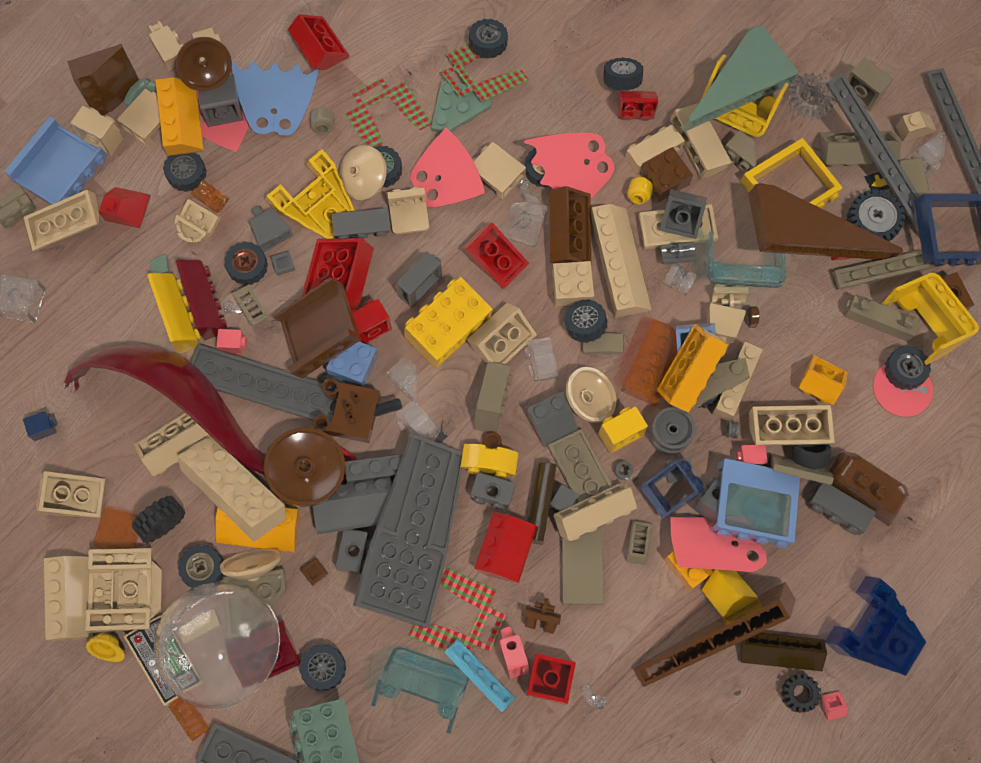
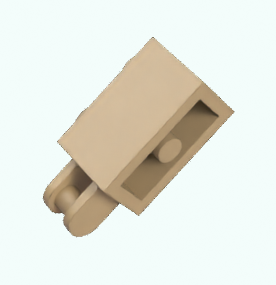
(165, 43)

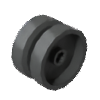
(662, 429)

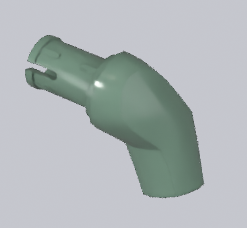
(137, 88)

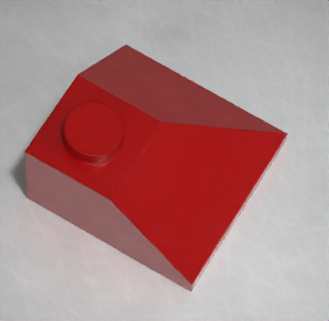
(124, 207)

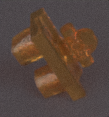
(210, 196)

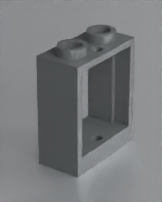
(419, 279)

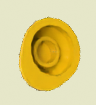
(105, 647)

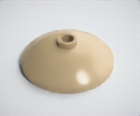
(369, 172)
(591, 394)
(250, 564)

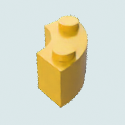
(483, 459)

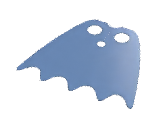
(270, 89)

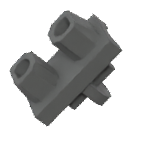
(678, 253)

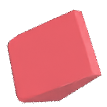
(834, 706)

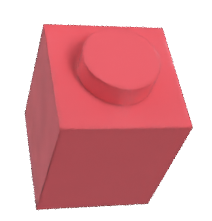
(231, 341)
(752, 454)

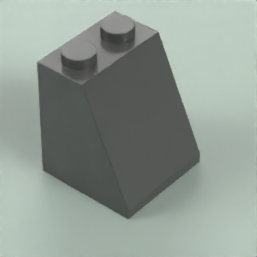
(221, 104)

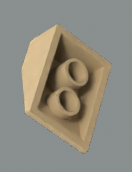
(69, 495)

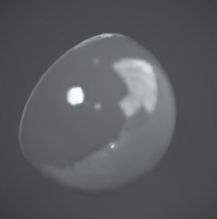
(216, 645)

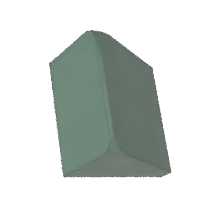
(160, 264)

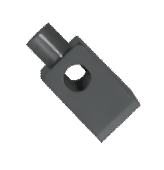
(269, 228)

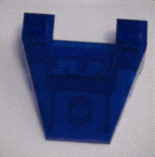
(884, 632)

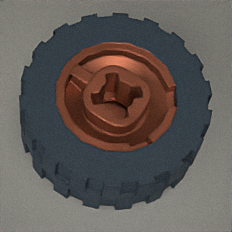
(246, 263)

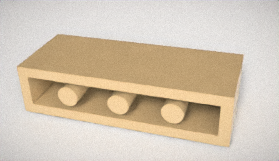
(701, 144)

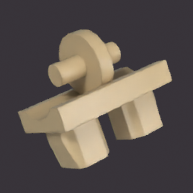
(729, 295)

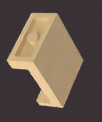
(142, 117)
(499, 169)

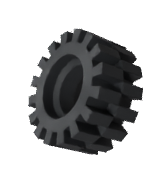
(813, 690)

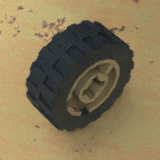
(200, 566)

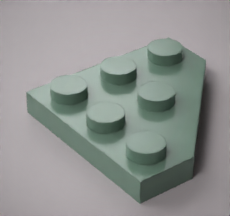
(454, 110)

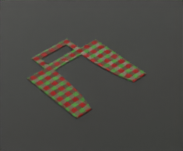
(486, 89)

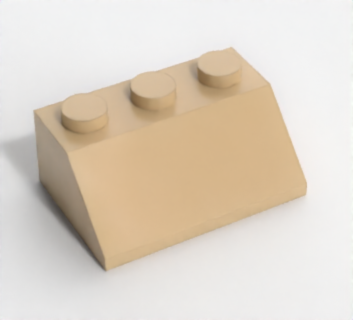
(502, 335)

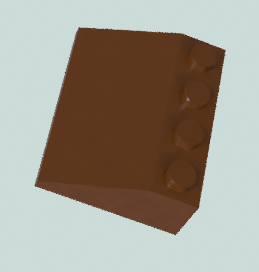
(104, 77)

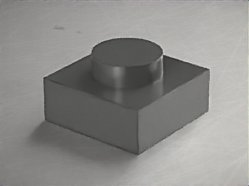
(283, 263)

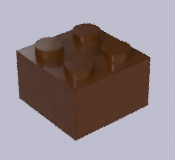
(666, 173)

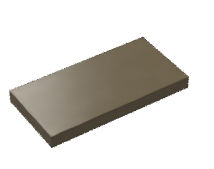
(579, 465)
(583, 569)

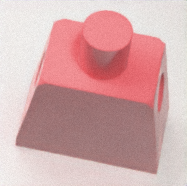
(515, 659)

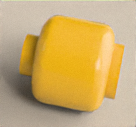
(640, 190)

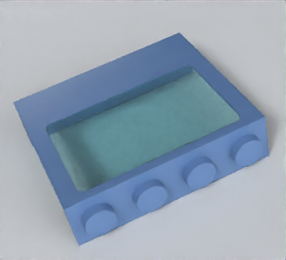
(757, 504)

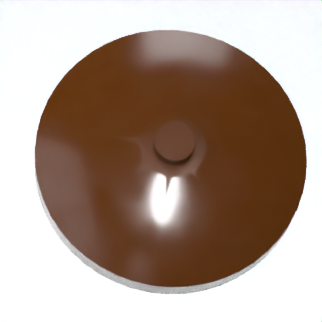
(304, 467)

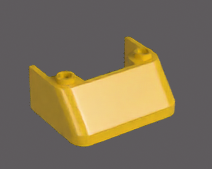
(751, 117)
(939, 309)

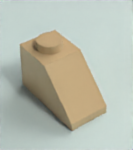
(915, 126)

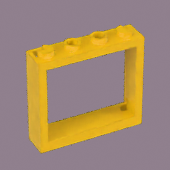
(799, 147)

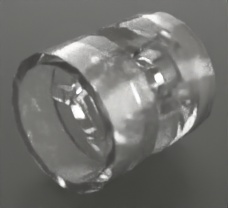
(679, 278)

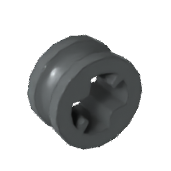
(732, 429)
(629, 472)

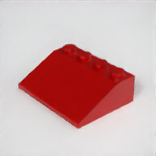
(344, 261)

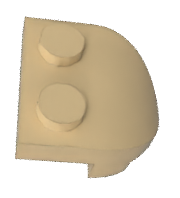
(196, 222)

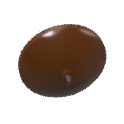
(207, 73)

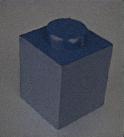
(40, 425)

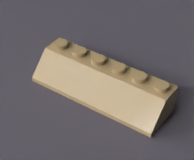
(619, 260)

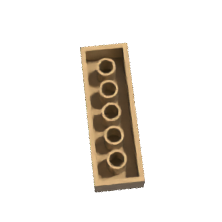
(232, 488)

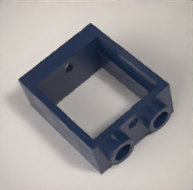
(658, 499)

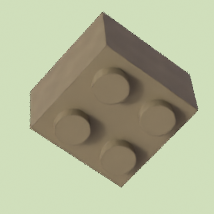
(869, 83)

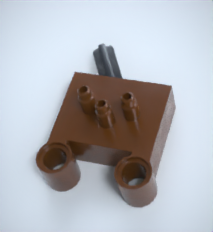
(354, 411)

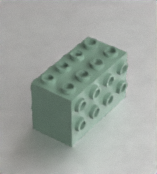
(323, 734)

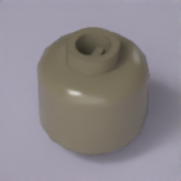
(322, 120)

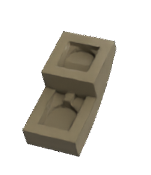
(607, 344)

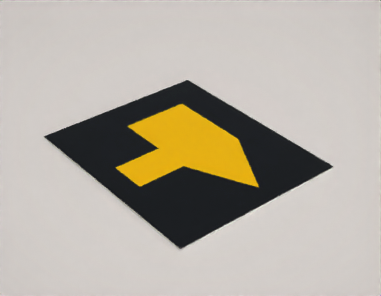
(876, 181)

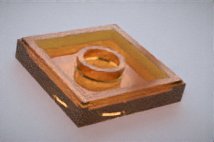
(116, 530)

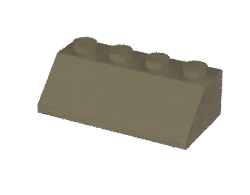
(848, 149)

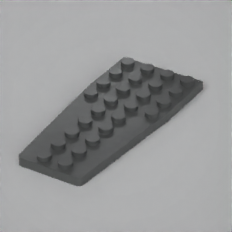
(412, 535)

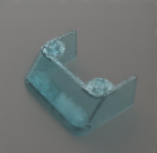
(741, 275)
(423, 678)

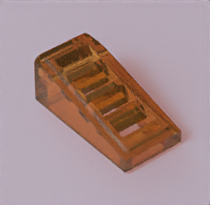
(183, 721)

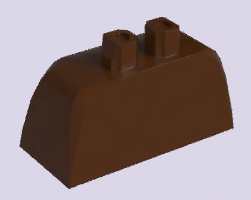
(869, 486)

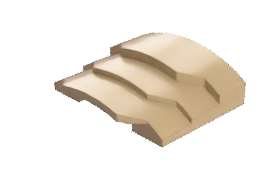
(122, 590)

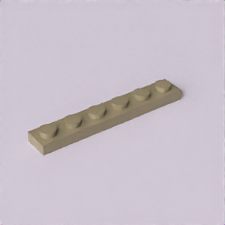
(881, 270)

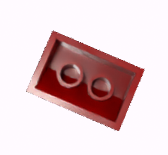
(317, 41)
(505, 547)

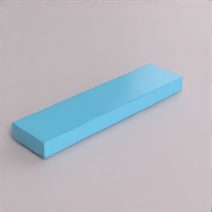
(479, 675)

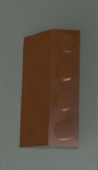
(570, 225)

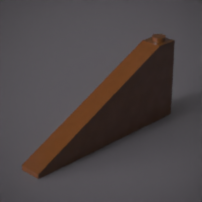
(798, 227)
(769, 610)

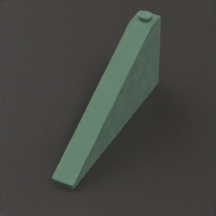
(750, 73)

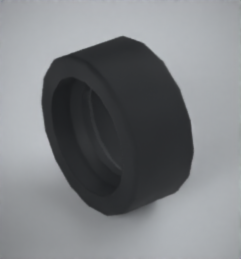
(812, 456)

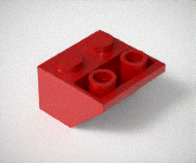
(637, 105)

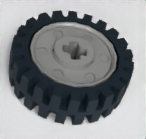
(876, 204)

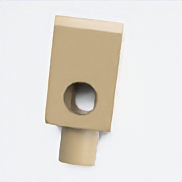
(726, 321)

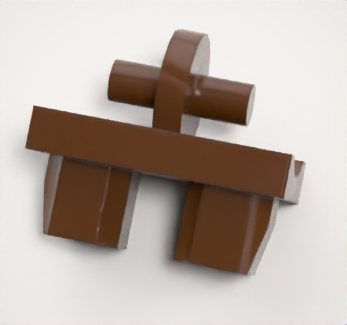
(533, 614)

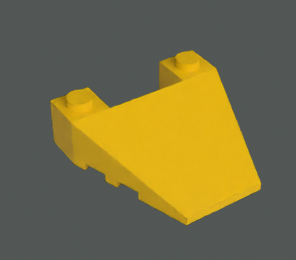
(317, 201)

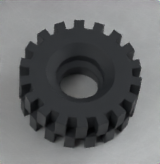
(158, 519)

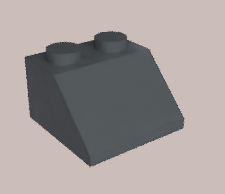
(683, 213)
(552, 419)

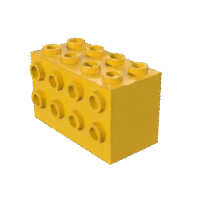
(447, 322)

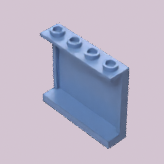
(55, 163)

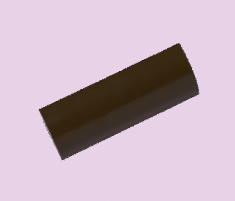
(541, 499)
(784, 651)

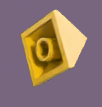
(728, 592)

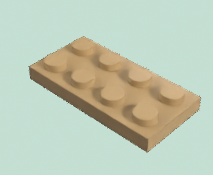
(653, 238)

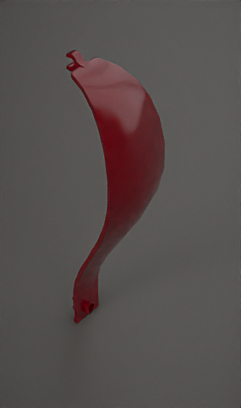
(183, 386)

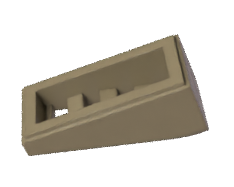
(252, 321)
(635, 554)

